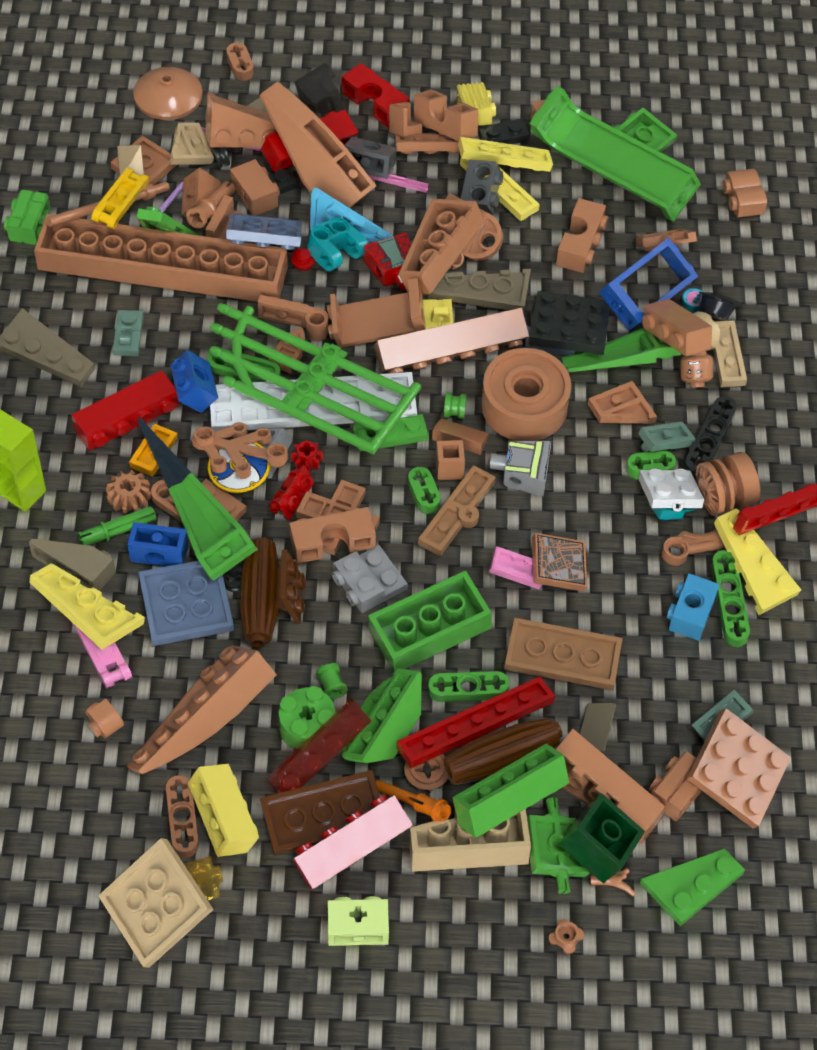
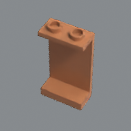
(377, 317)

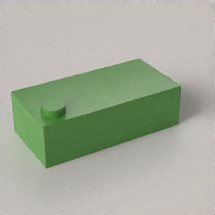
(430, 621)

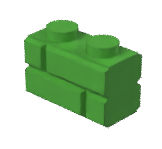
(27, 217)

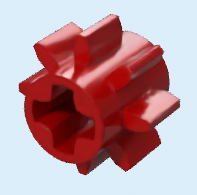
(307, 454)

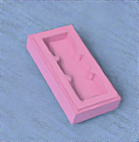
(513, 566)

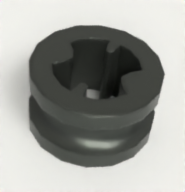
(220, 157)
(233, 586)

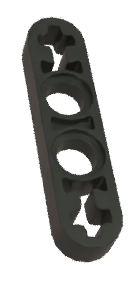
(710, 436)

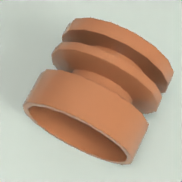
(728, 483)

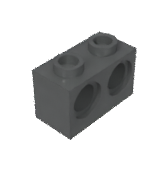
(476, 187)

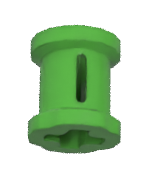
(331, 680)

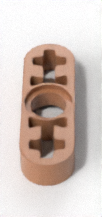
(190, 825)

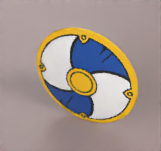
(231, 483)

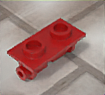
(295, 487)

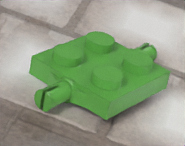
(545, 853)

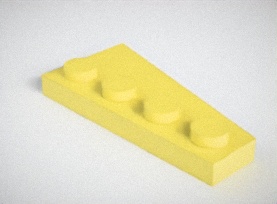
(761, 570)
(85, 607)

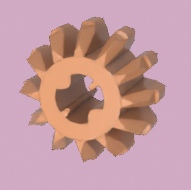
(128, 492)

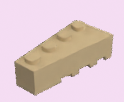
(449, 846)

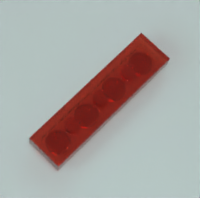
(320, 748)

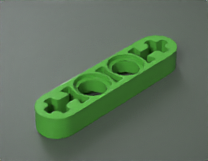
(727, 598)

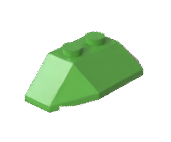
(393, 712)

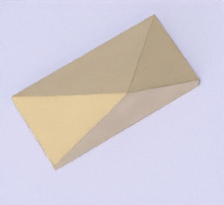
(130, 157)

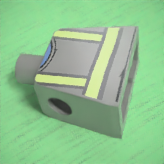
(524, 465)

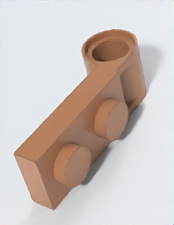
(296, 314)

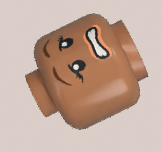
(697, 369)

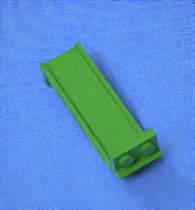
(614, 154)

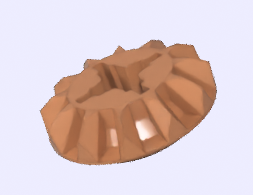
(419, 778)

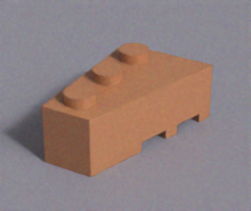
(235, 125)

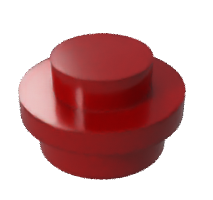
(302, 260)

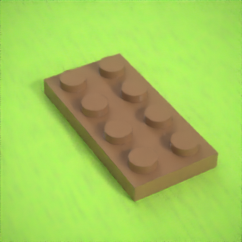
(563, 654)

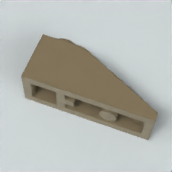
(82, 561)

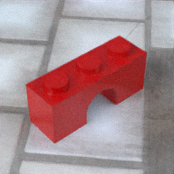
(365, 84)

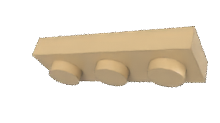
(729, 356)

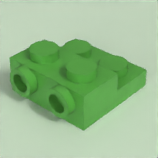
(648, 130)

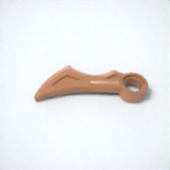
(691, 544)

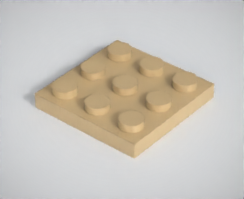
(155, 902)

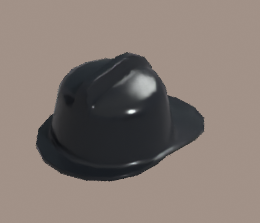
(717, 305)

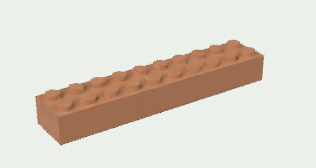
(162, 259)

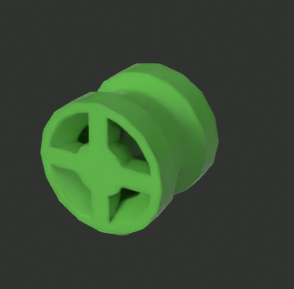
(454, 405)

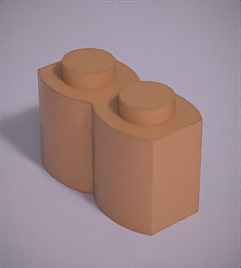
(745, 192)

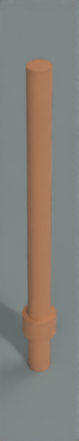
(149, 193)

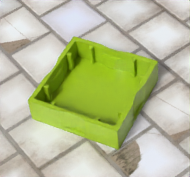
(20, 464)

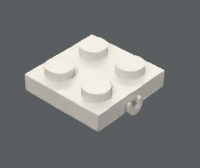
(670, 488)

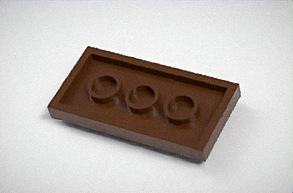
(309, 811)

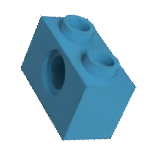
(689, 620)

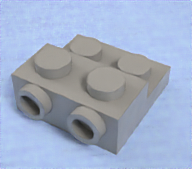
(368, 578)

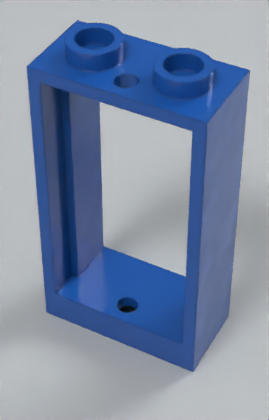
(620, 301)

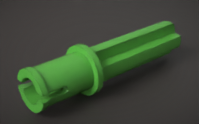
(106, 530)

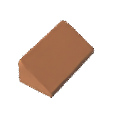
(473, 439)

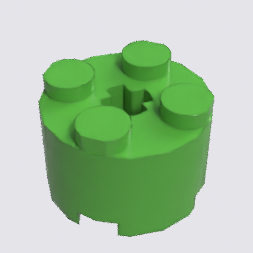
(303, 714)

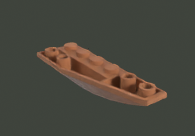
(315, 149)
(206, 707)

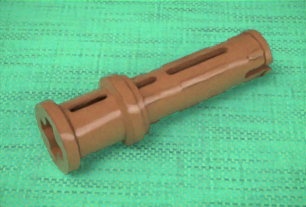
(206, 207)

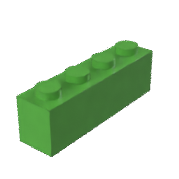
(510, 790)

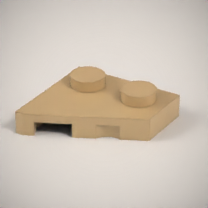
(190, 146)

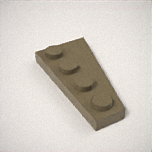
(497, 290)
(39, 346)

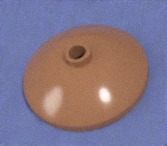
(167, 93)

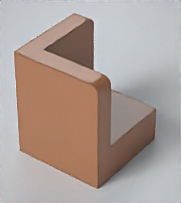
(400, 120)

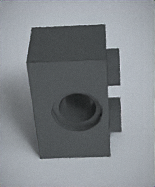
(373, 157)

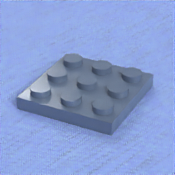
(264, 231)
(184, 603)

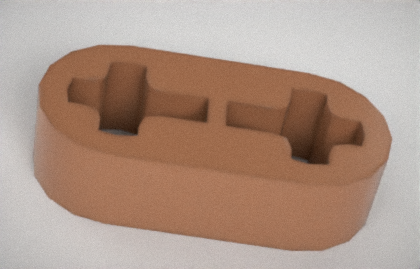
(236, 62)

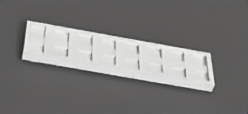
(237, 407)

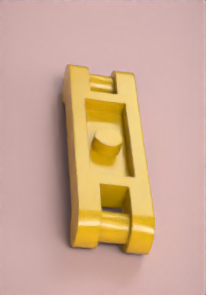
(120, 198)

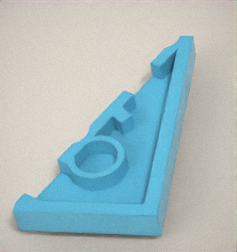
(326, 207)

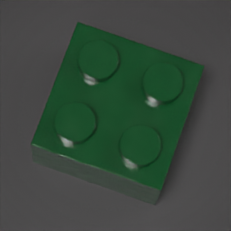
(602, 838)

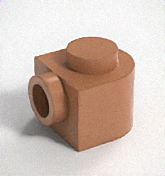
(103, 719)

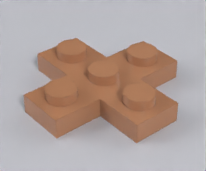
(345, 498)

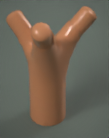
(616, 881)

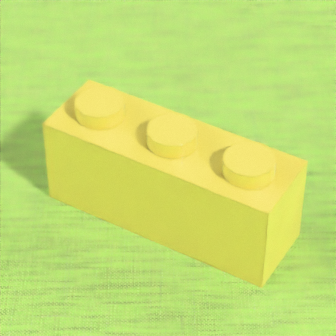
(223, 810)

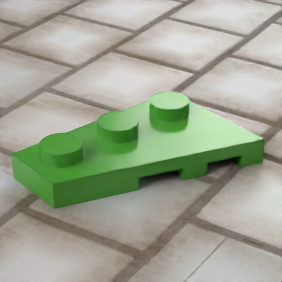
(155, 219)
(692, 885)

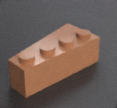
(439, 241)
(594, 774)

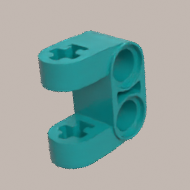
(332, 236)

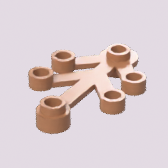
(208, 440)

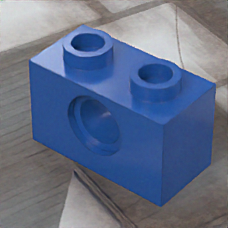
(194, 381)
(157, 544)

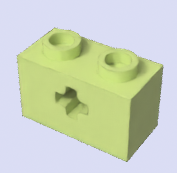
(370, 931)

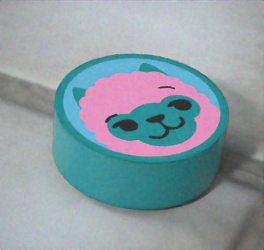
(691, 299)

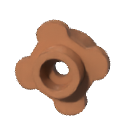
(569, 928)

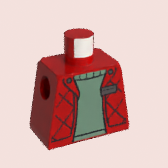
(387, 257)

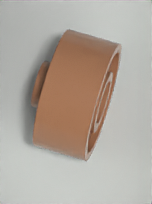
(525, 394)

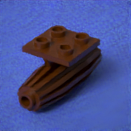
(267, 589)
(499, 749)

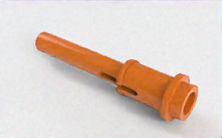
(435, 808)

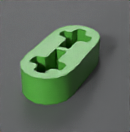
(649, 461)
(419, 492)

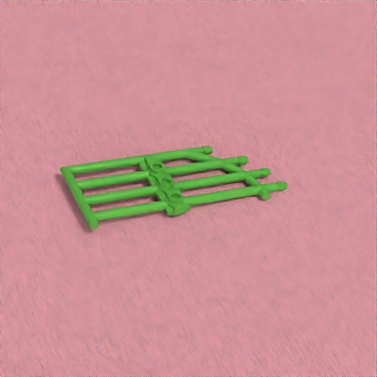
(310, 382)

